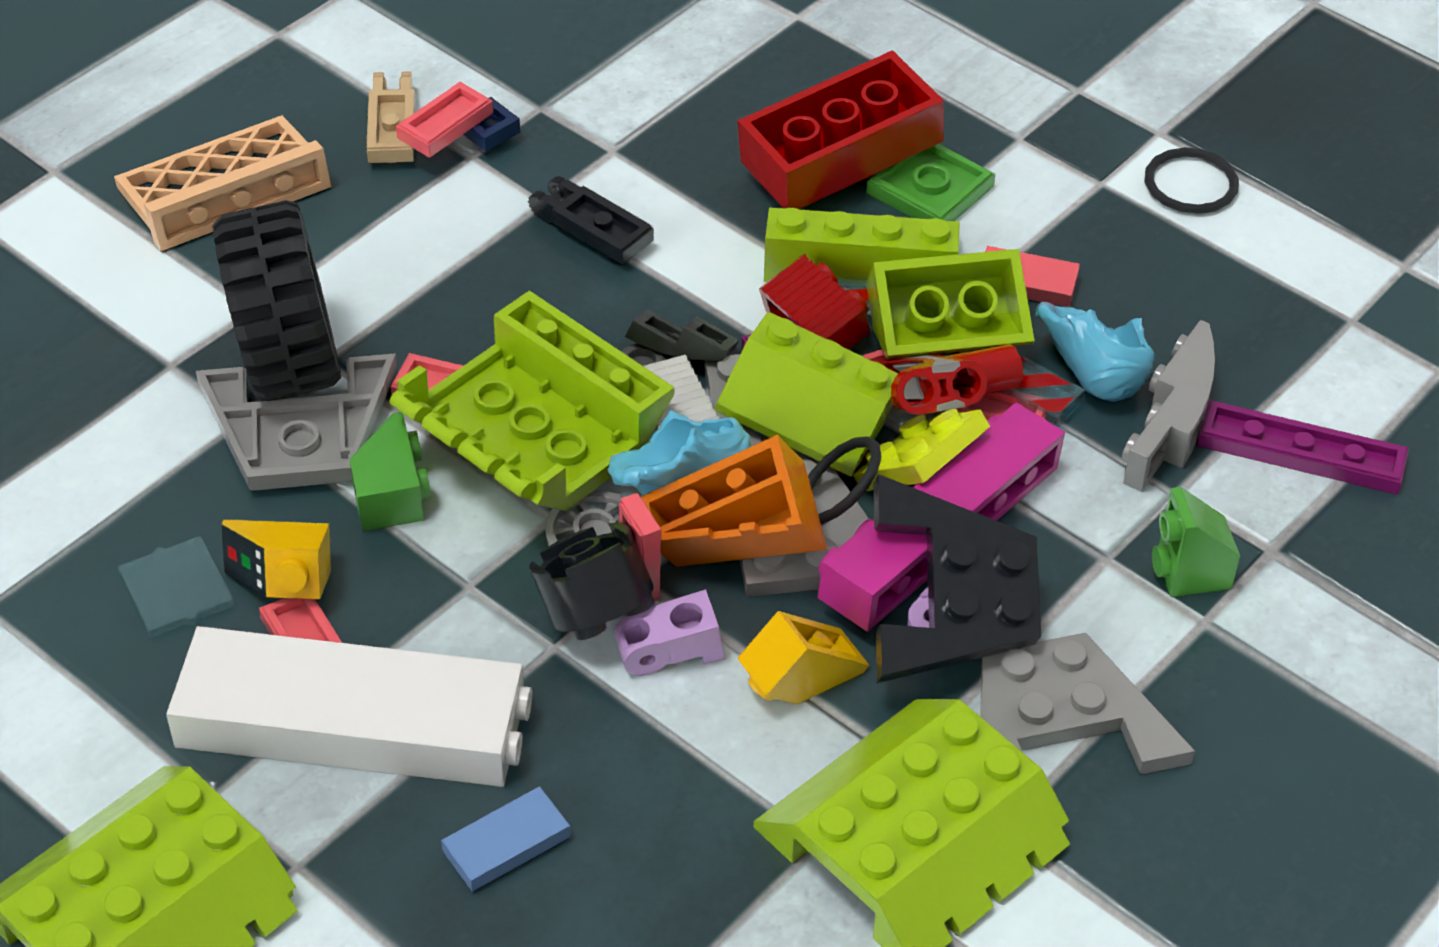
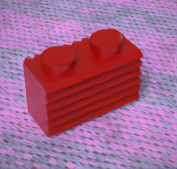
(816, 302)

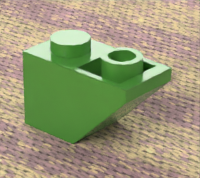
(386, 477)
(1194, 547)

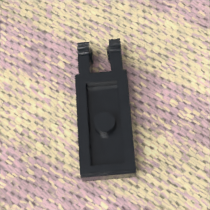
(592, 219)

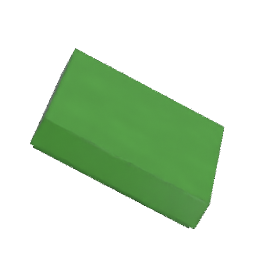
(932, 184)

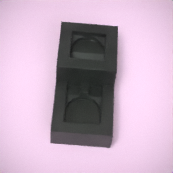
(696, 340)

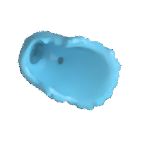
(1103, 359)
(677, 451)

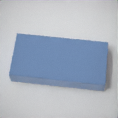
(505, 838)

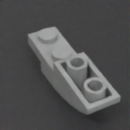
(1176, 409)

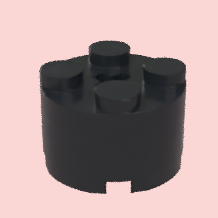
(593, 580)

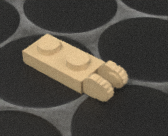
(386, 111)

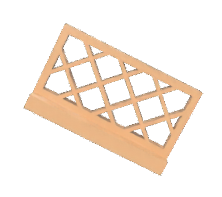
(180, 215)

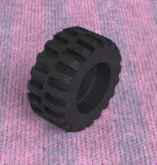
(276, 300)

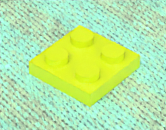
(926, 446)

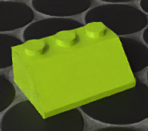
(949, 303)
(807, 391)

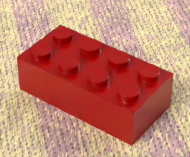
(841, 131)

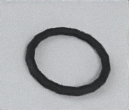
(1188, 207)
(864, 483)

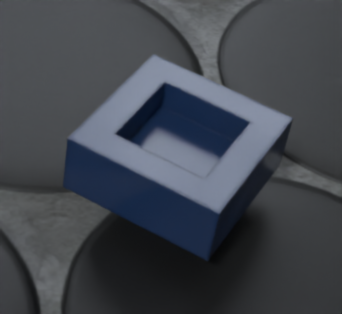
(495, 128)

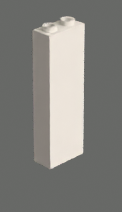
(350, 706)

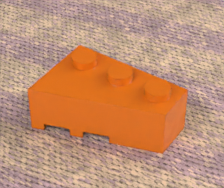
(739, 508)

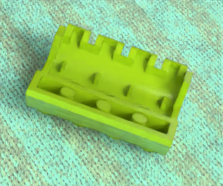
(540, 405)
(924, 821)
(152, 872)

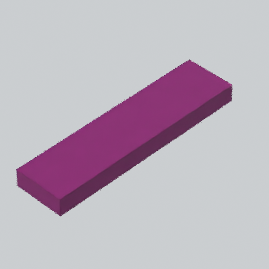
(1303, 447)

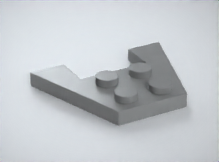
(303, 437)
(1074, 692)

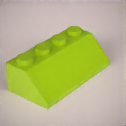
(852, 241)

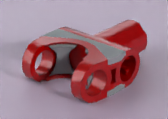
(953, 381)

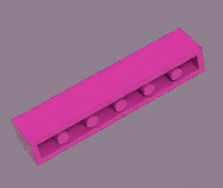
(988, 477)

